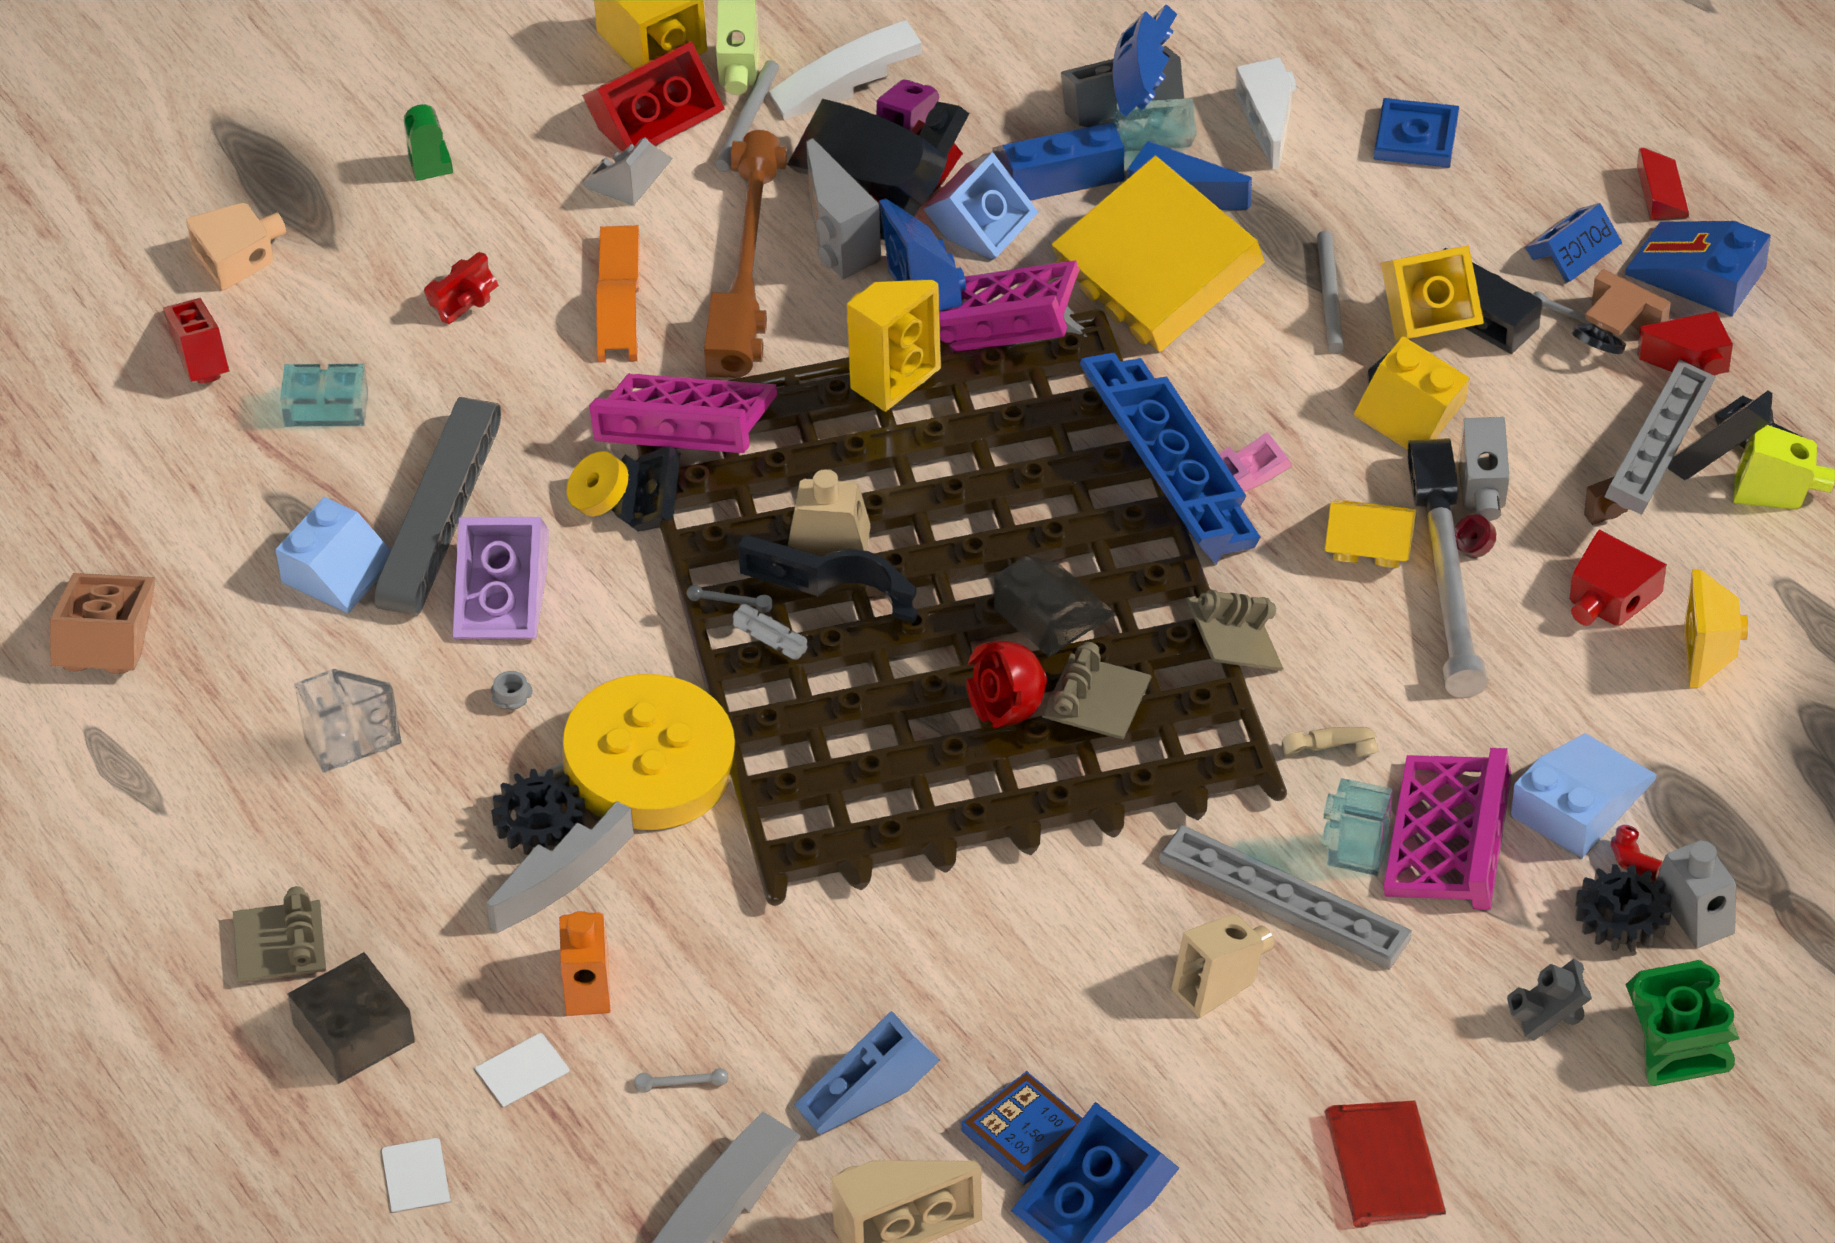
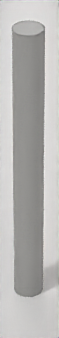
(748, 113)
(1330, 292)

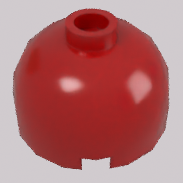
(1005, 683)

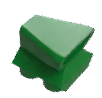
(1683, 1022)

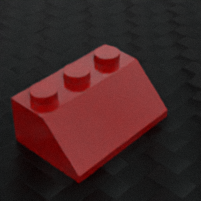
(655, 99)

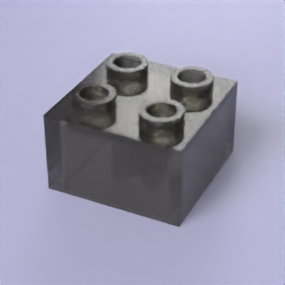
(351, 1017)

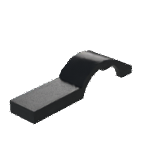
(818, 573)

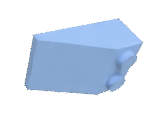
(1578, 793)

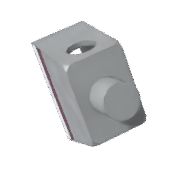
(1484, 478)

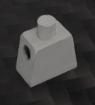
(1700, 892)

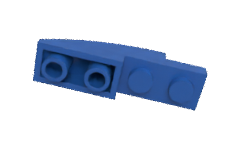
(1141, 59)

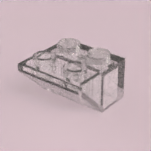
(346, 717)

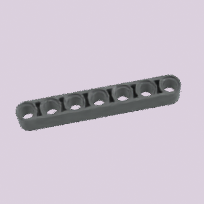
(437, 506)

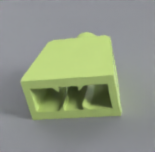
(737, 59)

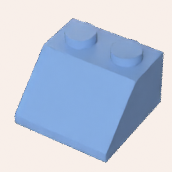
(981, 207)
(332, 556)

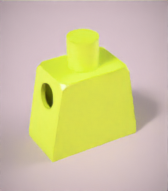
(1779, 470)

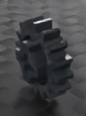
(537, 810)
(1645, 910)

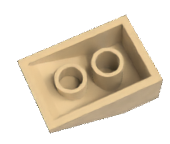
(905, 1200)

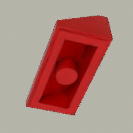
(1661, 186)

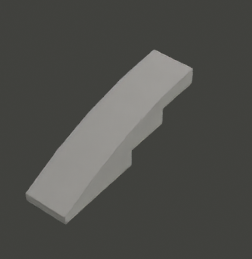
(553, 874)
(731, 1183)

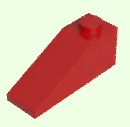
(197, 340)

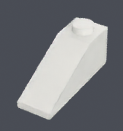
(1265, 97)

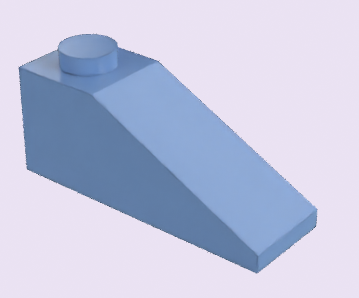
(869, 1075)

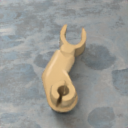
(1331, 737)

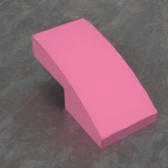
(1256, 462)

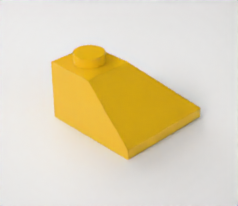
(1711, 628)

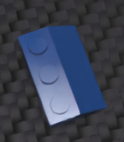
(1065, 161)
(918, 255)

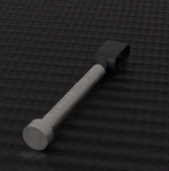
(1436, 488)

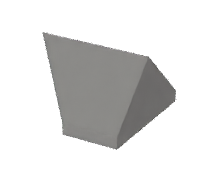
(630, 174)

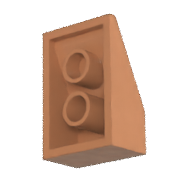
(101, 622)

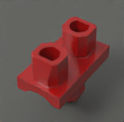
(463, 288)

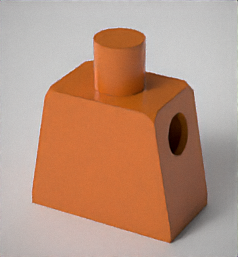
(584, 948)

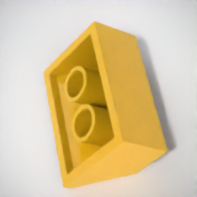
(893, 339)

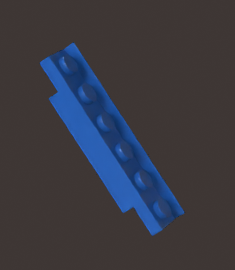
(1175, 453)

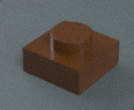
(1597, 506)

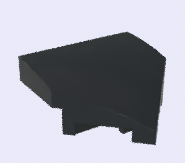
(637, 504)

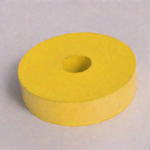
(597, 483)

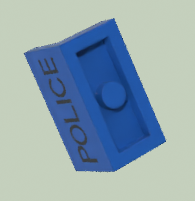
(1577, 241)

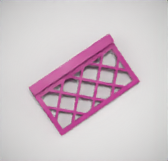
(1012, 316)
(667, 423)
(1484, 838)

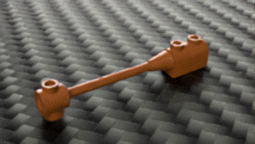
(736, 315)

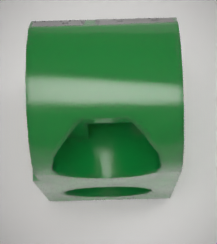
(425, 144)

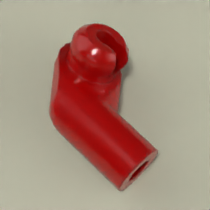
(1628, 852)

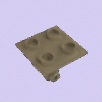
(1236, 628)
(1096, 694)
(280, 938)

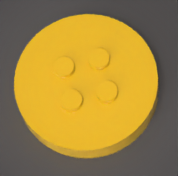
(650, 747)

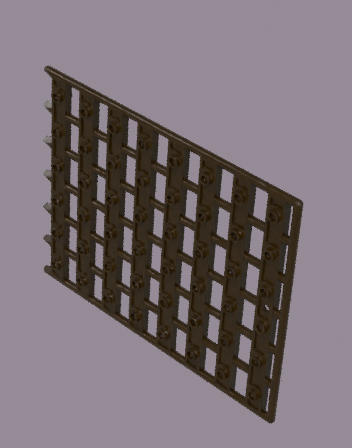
(811, 718)

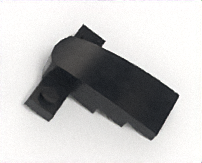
(882, 154)

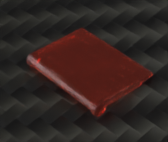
(1384, 1162)

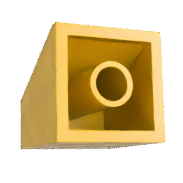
(650, 27)

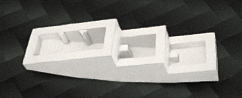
(845, 67)

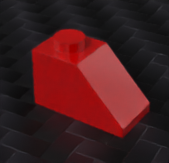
(1693, 339)

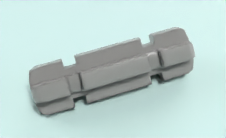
(770, 631)

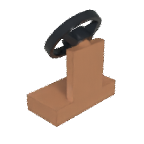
(1614, 308)

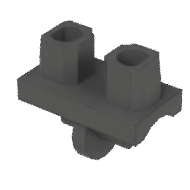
(1555, 998)

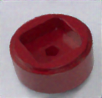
(1475, 535)

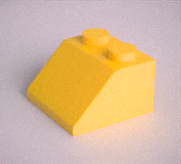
(1432, 292)
(1412, 394)
(1370, 531)

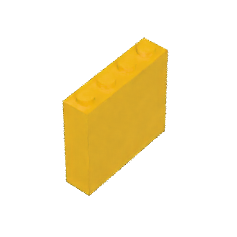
(1158, 254)

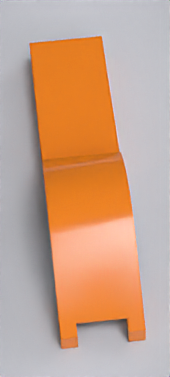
(617, 290)

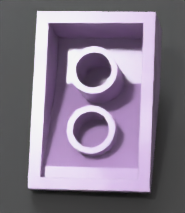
(500, 577)

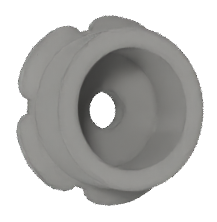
(511, 690)

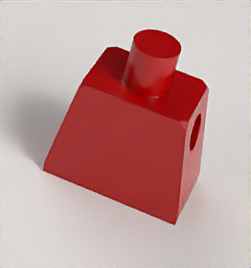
(1614, 581)

